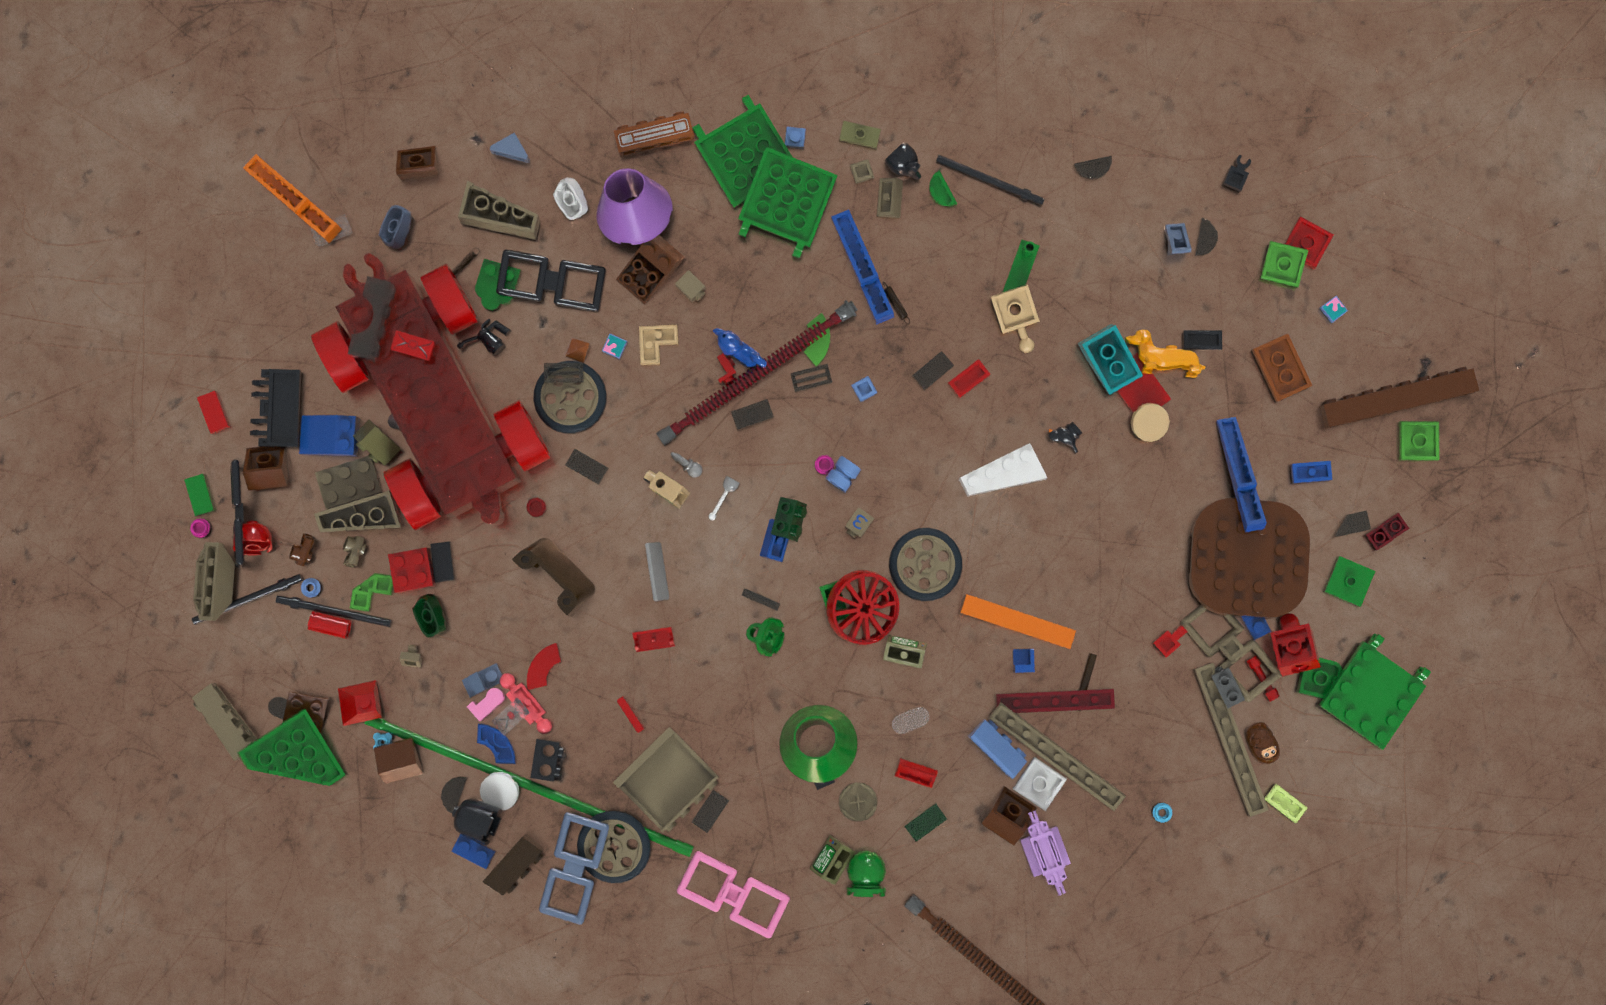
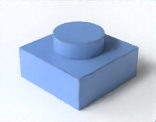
(795, 137)

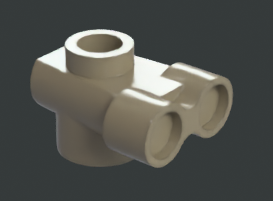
(354, 547)

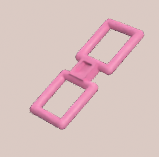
(733, 894)

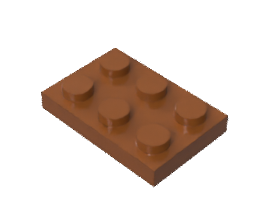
(1282, 367)

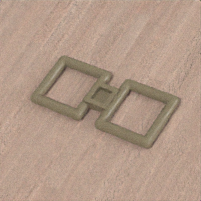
(1233, 650)

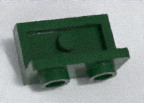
(789, 519)

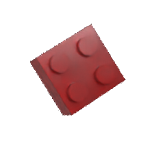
(412, 570)

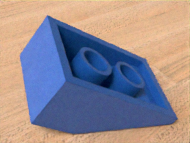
(329, 435)

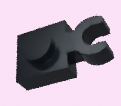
(1236, 175)

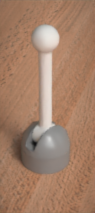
(729, 485)

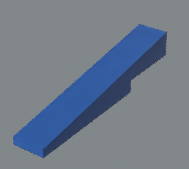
(863, 267)
(1241, 475)

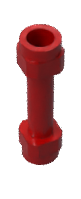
(1254, 663)

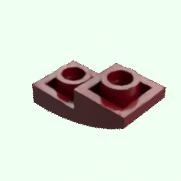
(1387, 531)

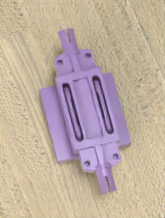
(1046, 852)

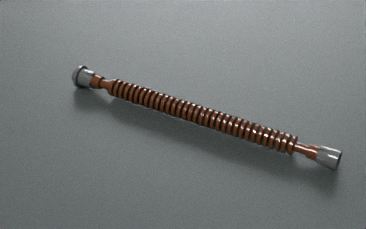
(918, 908)

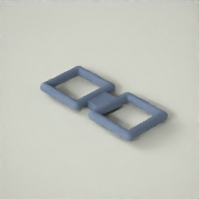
(574, 868)

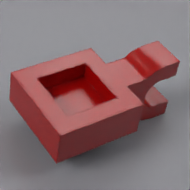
(1168, 642)

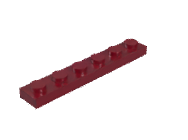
(1058, 700)

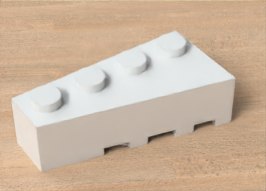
(1008, 471)

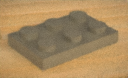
(348, 482)

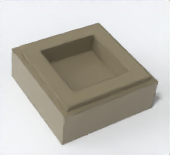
(862, 171)

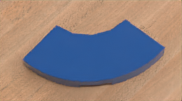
(497, 742)

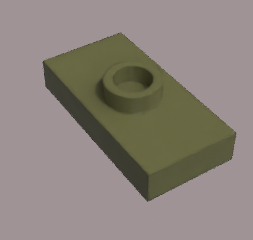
(860, 134)

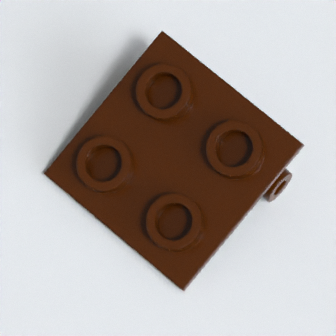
(314, 706)

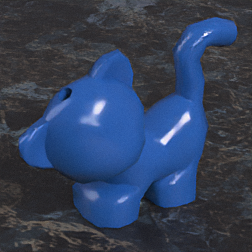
(734, 347)

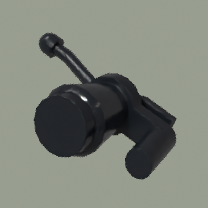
(491, 342)

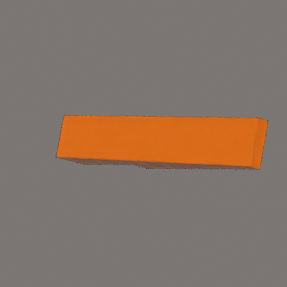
(292, 198)
(1017, 621)

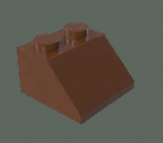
(265, 468)
(1008, 816)

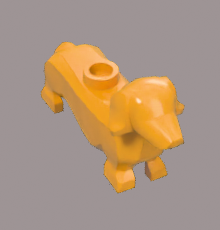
(1164, 358)

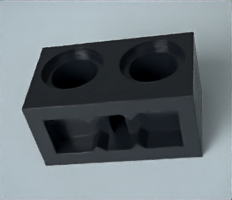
(540, 758)

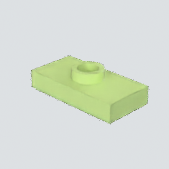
(1285, 803)

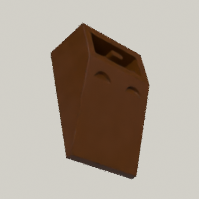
(650, 268)

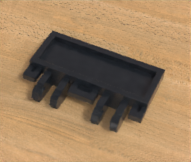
(281, 408)

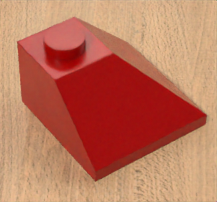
(359, 703)

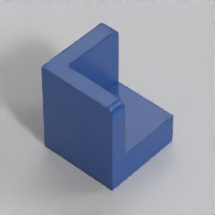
(1023, 660)

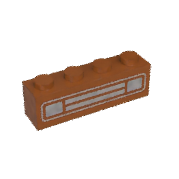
(654, 134)

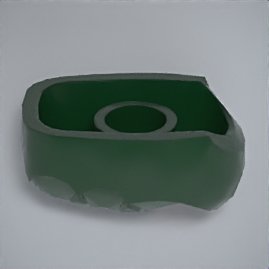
(429, 615)

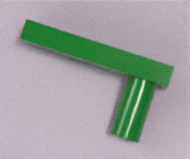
(1021, 265)

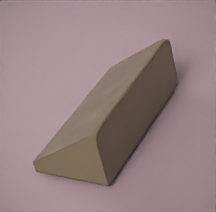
(890, 197)

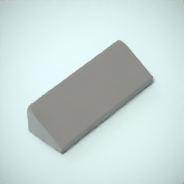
(657, 571)

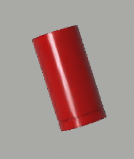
(329, 625)

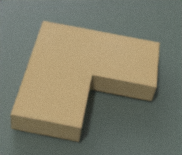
(650, 339)

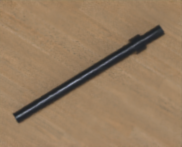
(1024, 194)
(281, 584)
(297, 603)

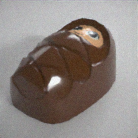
(1262, 743)

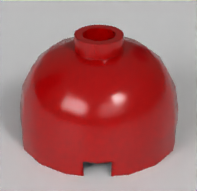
(255, 538)

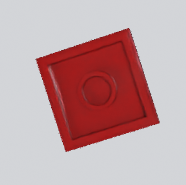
(1309, 237)

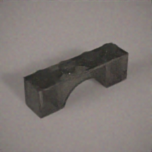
(366, 344)

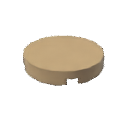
(1150, 422)

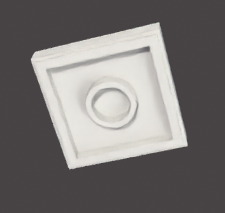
(1039, 783)

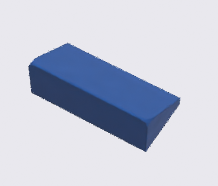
(773, 546)

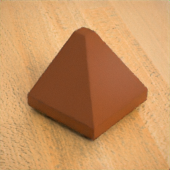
(578, 350)

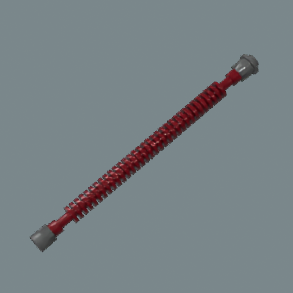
(843, 313)

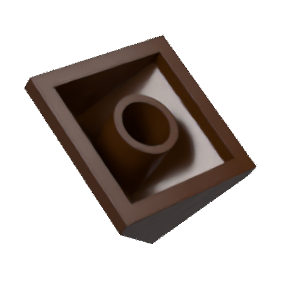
(417, 163)
(397, 760)

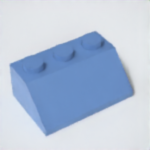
(998, 748)

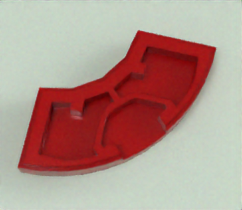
(541, 665)

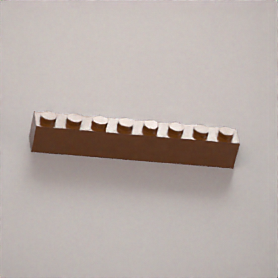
(1399, 398)

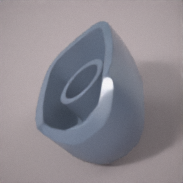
(395, 226)

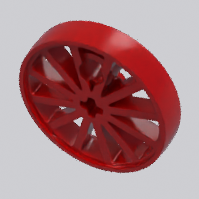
(868, 599)

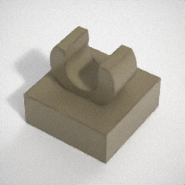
(411, 658)

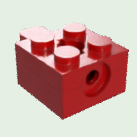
(1294, 646)

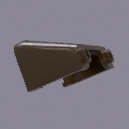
(576, 584)

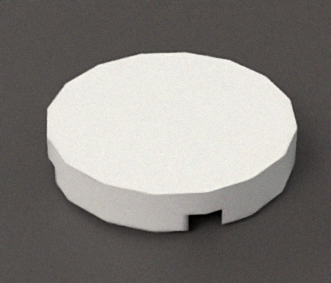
(499, 790)

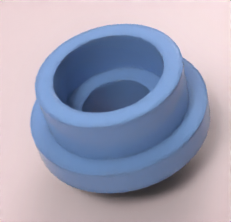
(317, 587)

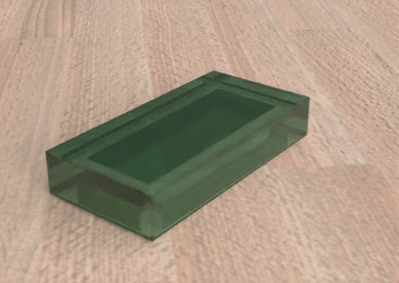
(925, 822)

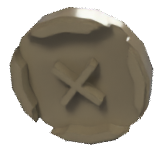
(858, 801)

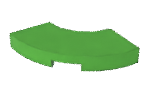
(819, 349)

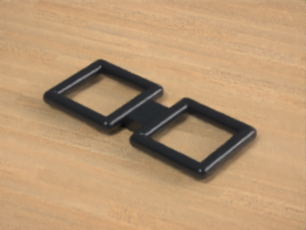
(550, 280)
(239, 518)

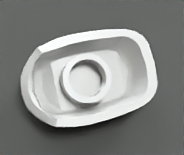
(570, 198)

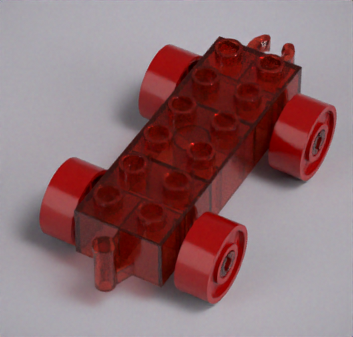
(432, 400)

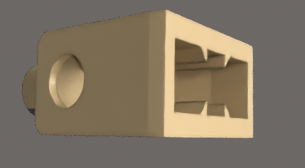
(671, 491)

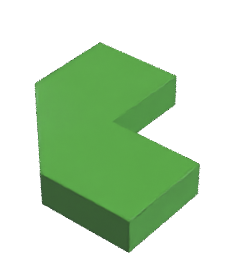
(363, 593)

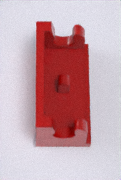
(653, 639)

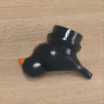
(1066, 435)

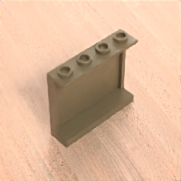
(667, 780)

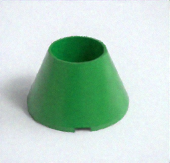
(833, 763)

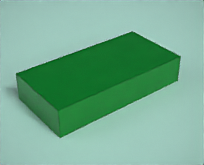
(199, 495)

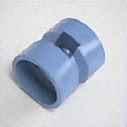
(843, 473)

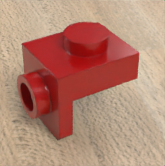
(727, 364)

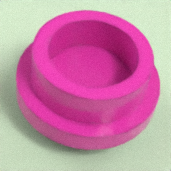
(824, 464)
(200, 528)

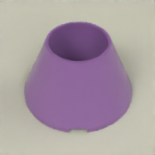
(637, 219)

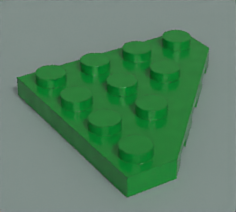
(293, 751)

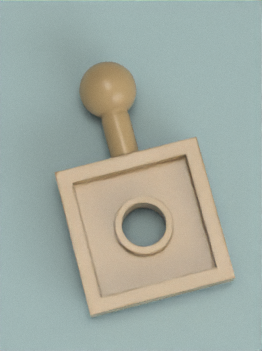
(1026, 316)

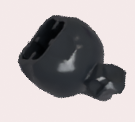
(904, 161)

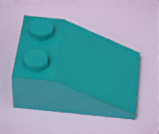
(1110, 358)

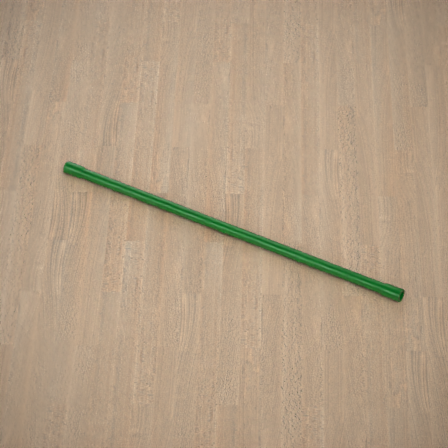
(382, 724)

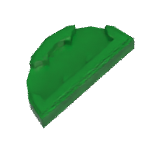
(940, 191)

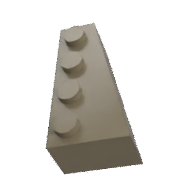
(495, 213)
(372, 512)
(223, 719)

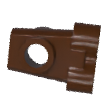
(302, 553)

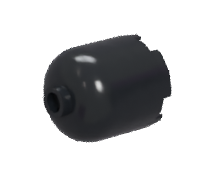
(476, 820)

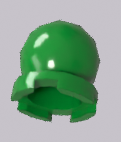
(866, 873)

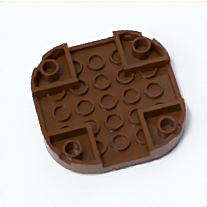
(1250, 571)

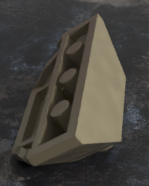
(213, 581)

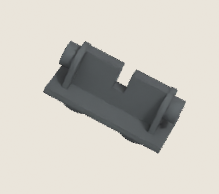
(1227, 686)

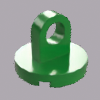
(769, 636)

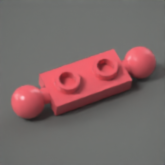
(536, 711)

